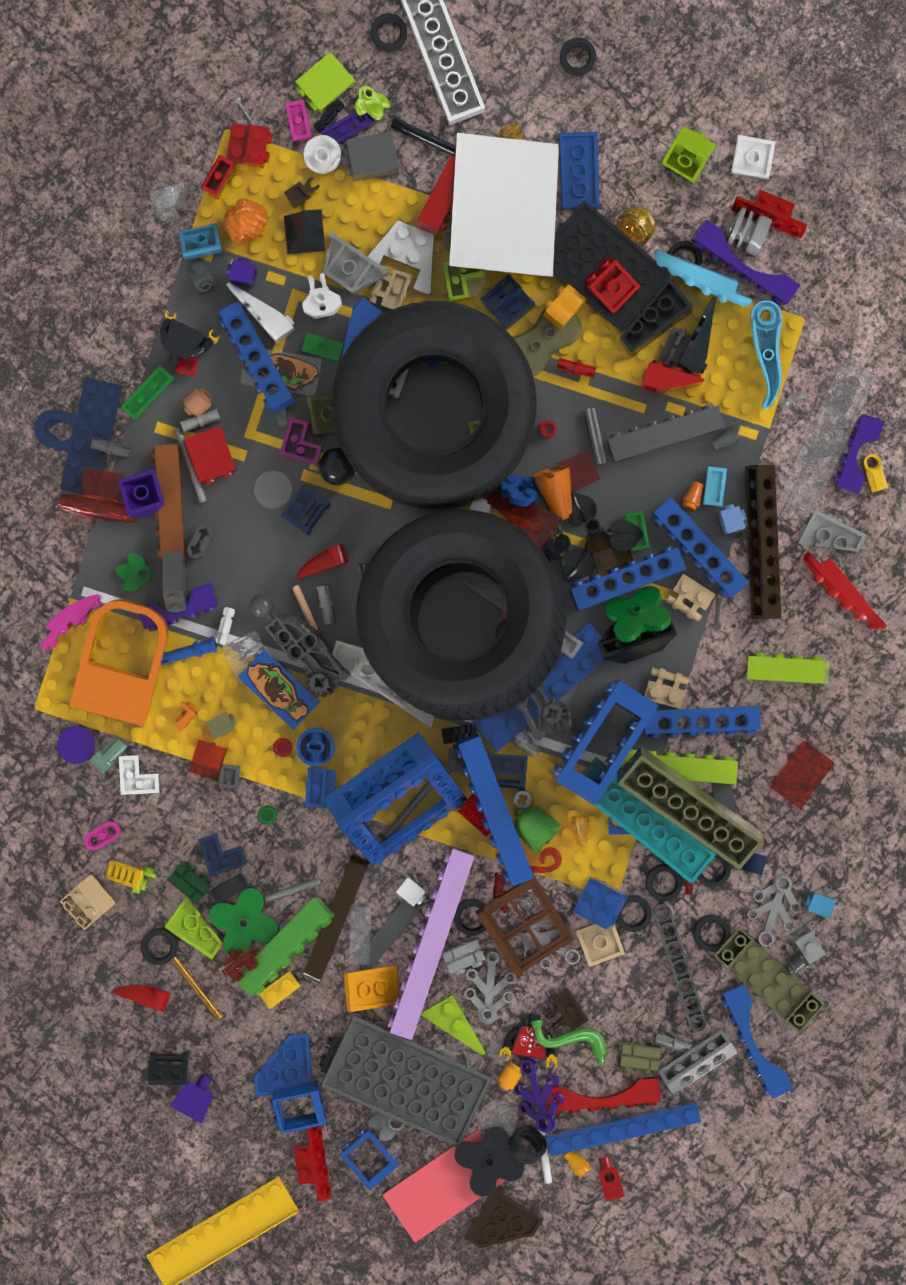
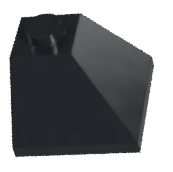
(304, 232)

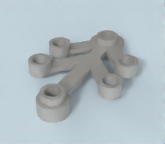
(775, 907)
(543, 939)
(489, 989)

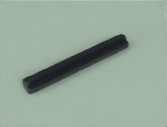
(423, 136)

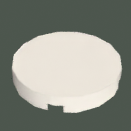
(322, 154)

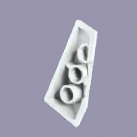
(271, 320)

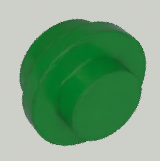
(267, 814)

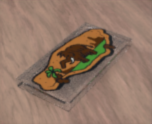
(297, 371)

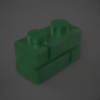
(190, 882)

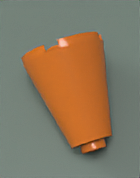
(556, 489)

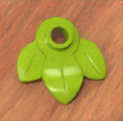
(371, 104)

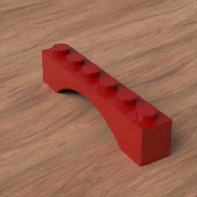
(642, 1090)

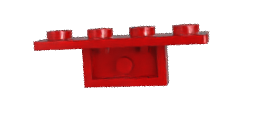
(774, 208)
(312, 1163)

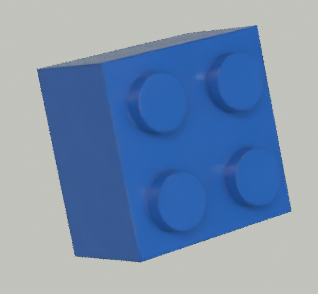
(600, 903)

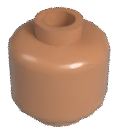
(197, 402)

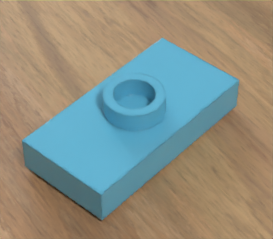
(715, 486)

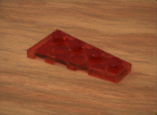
(531, 519)

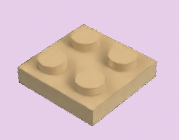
(599, 944)

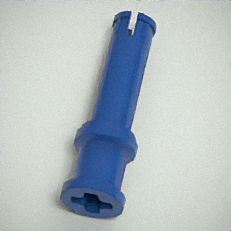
(197, 649)

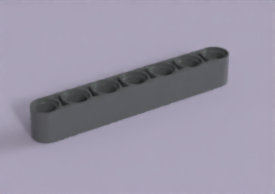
(684, 975)

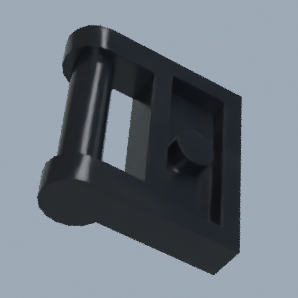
(168, 1073)

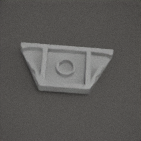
(350, 266)

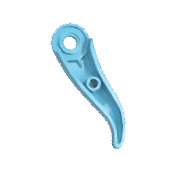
(706, 279)
(766, 344)

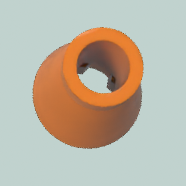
(693, 496)

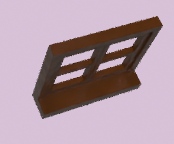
(501, 940)

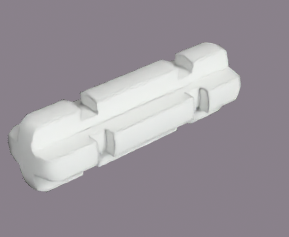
(225, 625)

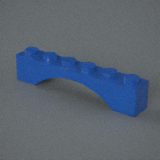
(739, 1004)

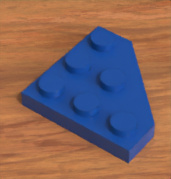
(286, 1067)

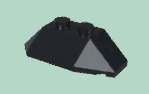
(644, 645)

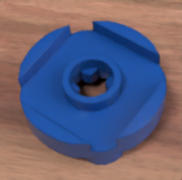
(512, 485)

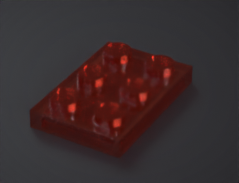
(801, 774)

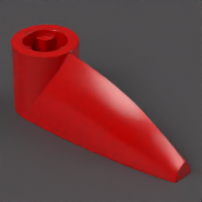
(324, 561)
(144, 995)

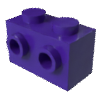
(242, 272)

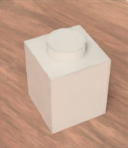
(411, 892)

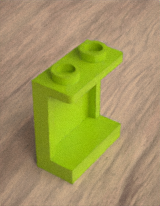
(324, 82)

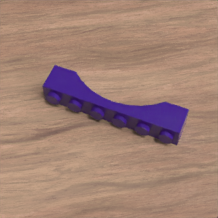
(711, 239)

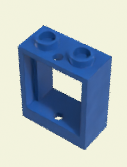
(301, 1122)
(382, 1172)

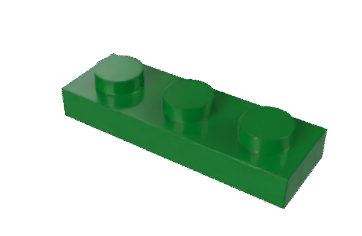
(147, 392)

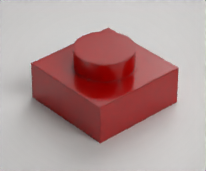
(188, 367)

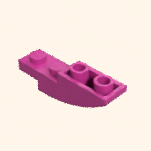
(75, 613)

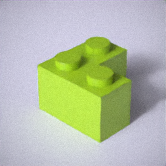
(457, 279)

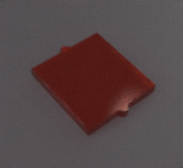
(581, 470)
(207, 760)

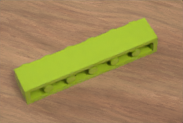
(698, 769)

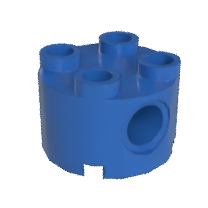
(315, 747)

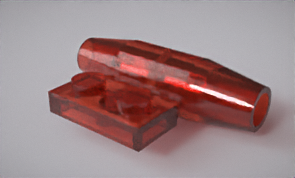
(98, 499)

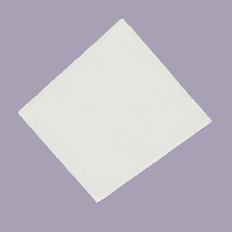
(504, 205)

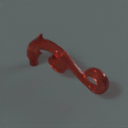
(500, 881)

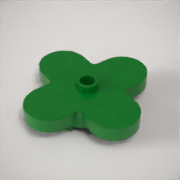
(637, 614)
(249, 908)

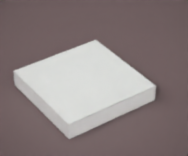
(753, 157)

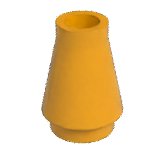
(577, 1163)

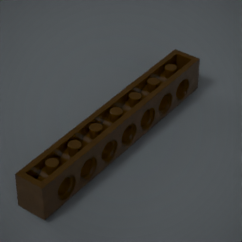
(763, 542)

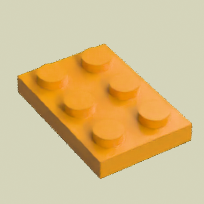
(371, 988)

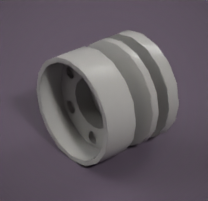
(749, 231)

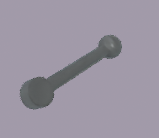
(716, 626)

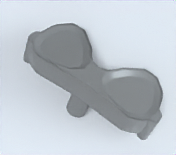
(792, 400)

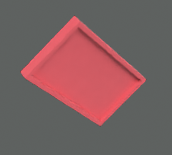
(434, 1192)

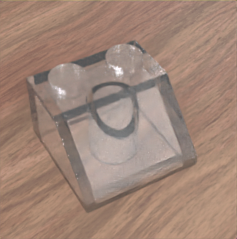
(170, 200)

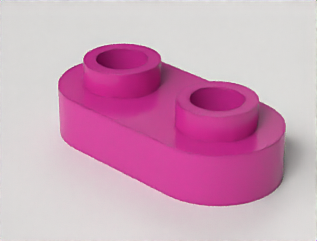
(102, 835)

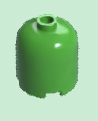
(535, 826)

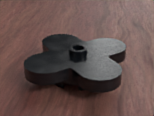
(474, 1156)

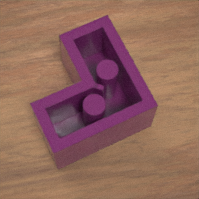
(294, 444)

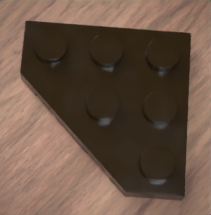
(502, 1221)

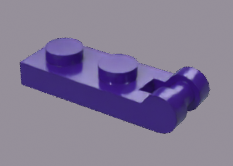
(348, 127)

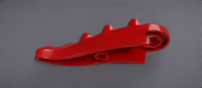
(840, 587)

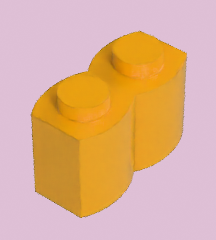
(564, 306)

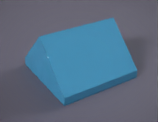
(200, 242)

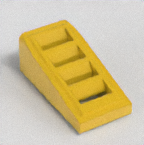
(123, 873)

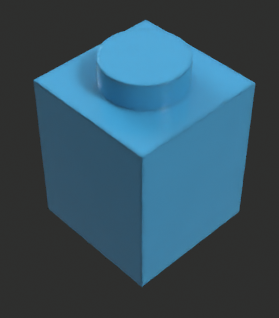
(819, 904)

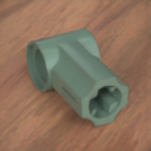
(105, 758)

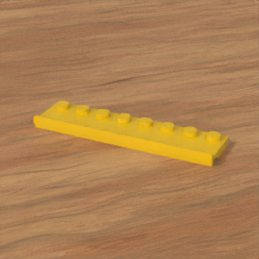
(223, 1232)

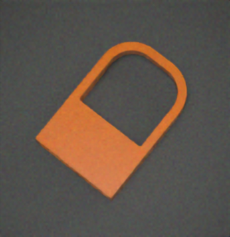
(115, 690)

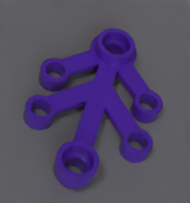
(539, 1098)

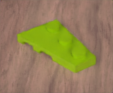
(193, 929)

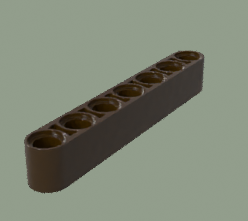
(340, 907)

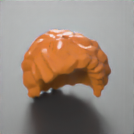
(245, 221)

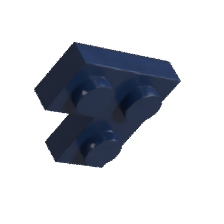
(216, 859)

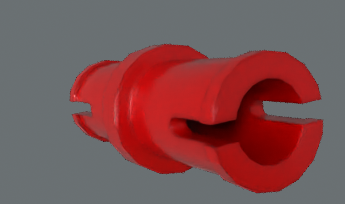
(576, 367)

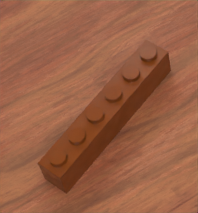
(171, 515)

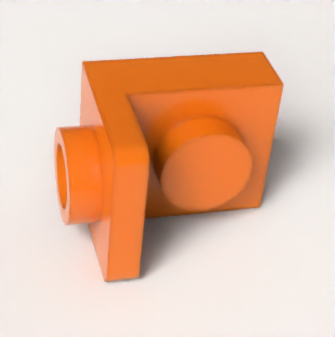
(184, 719)

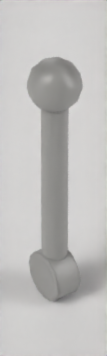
(237, 100)

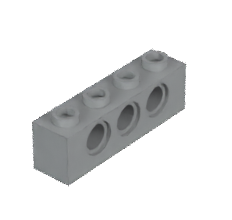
(697, 1062)

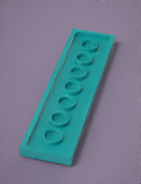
(652, 829)

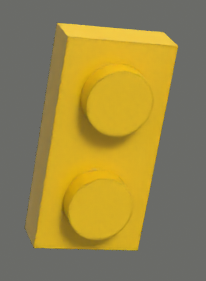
(280, 989)

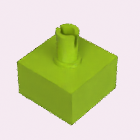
(689, 153)

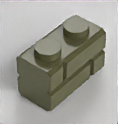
(640, 1056)

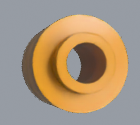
(509, 1076)

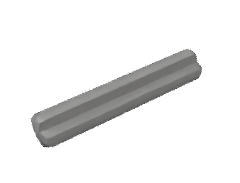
(595, 436)

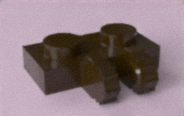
(569, 1009)

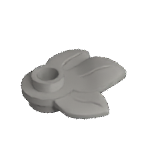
(385, 1125)

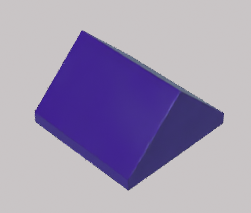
(141, 494)

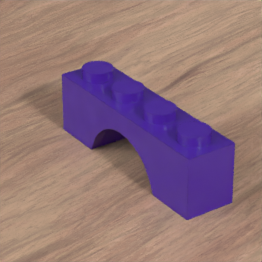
(850, 476)
(201, 599)

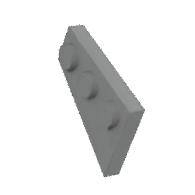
(831, 533)

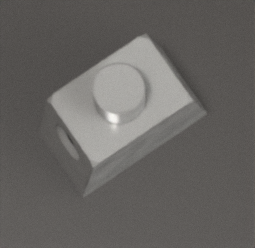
(807, 944)

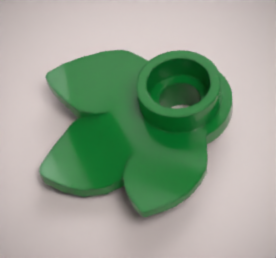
(132, 571)

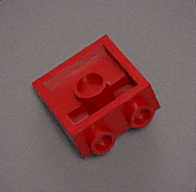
(249, 145)
(611, 284)

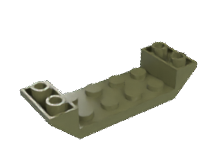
(769, 980)

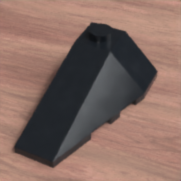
(696, 351)

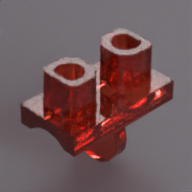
(247, 959)

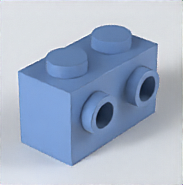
(731, 519)

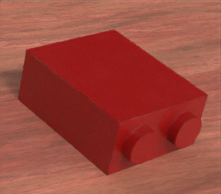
(210, 455)

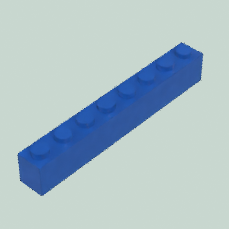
(494, 809)
(623, 1128)

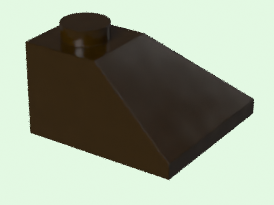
(605, 555)

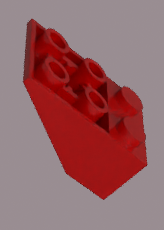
(664, 379)

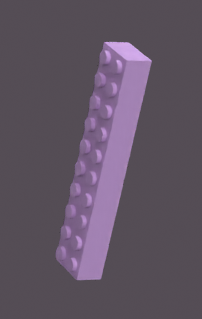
(430, 947)

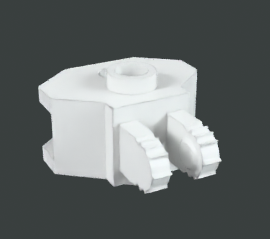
(321, 297)

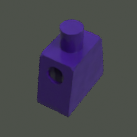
(194, 1098)

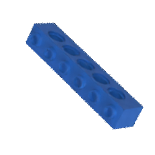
(233, 314)
(674, 565)
(737, 580)
(751, 724)

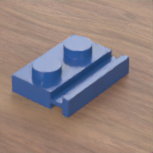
(319, 785)

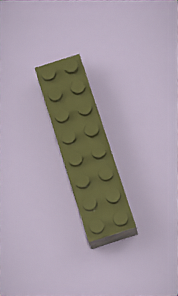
(690, 808)

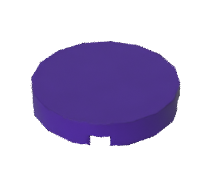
(76, 745)

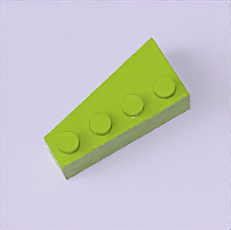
(788, 670)

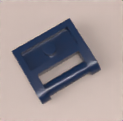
(299, 507)
(512, 766)

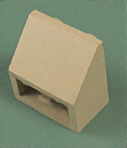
(87, 902)

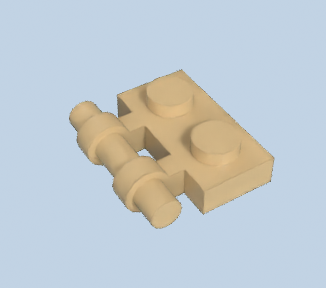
(395, 291)
(693, 592)
(666, 694)

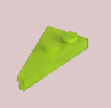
(452, 1020)

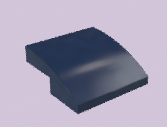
(507, 302)

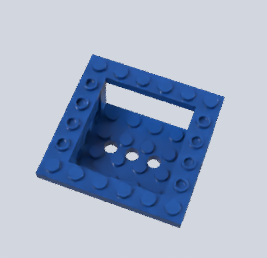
(629, 700)
(380, 785)

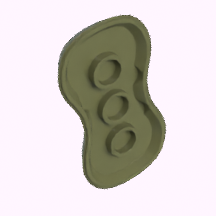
(545, 339)

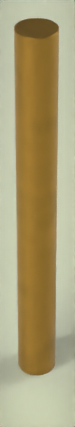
(197, 989)

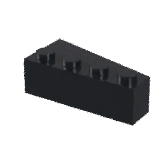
(656, 318)

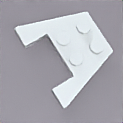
(411, 248)

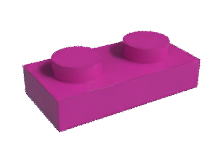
(298, 120)

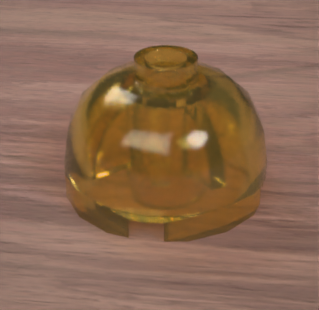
(638, 224)

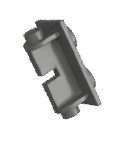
(674, 347)

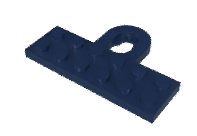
(94, 418)

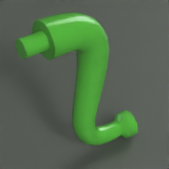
(583, 1034)

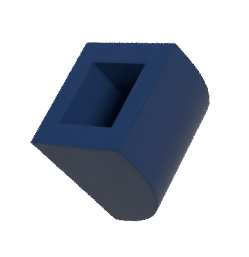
(755, 864)

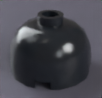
(335, 467)

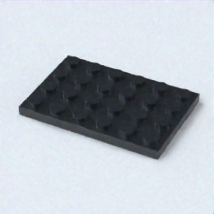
(585, 243)

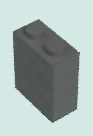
(371, 156)
(174, 581)

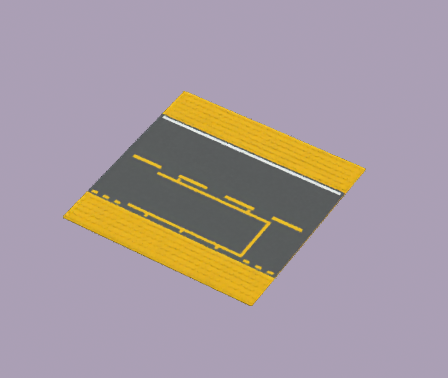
(262, 551)

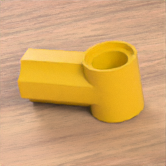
(874, 475)

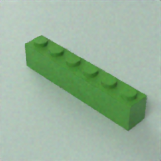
(286, 945)

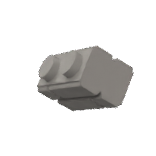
(463, 956)

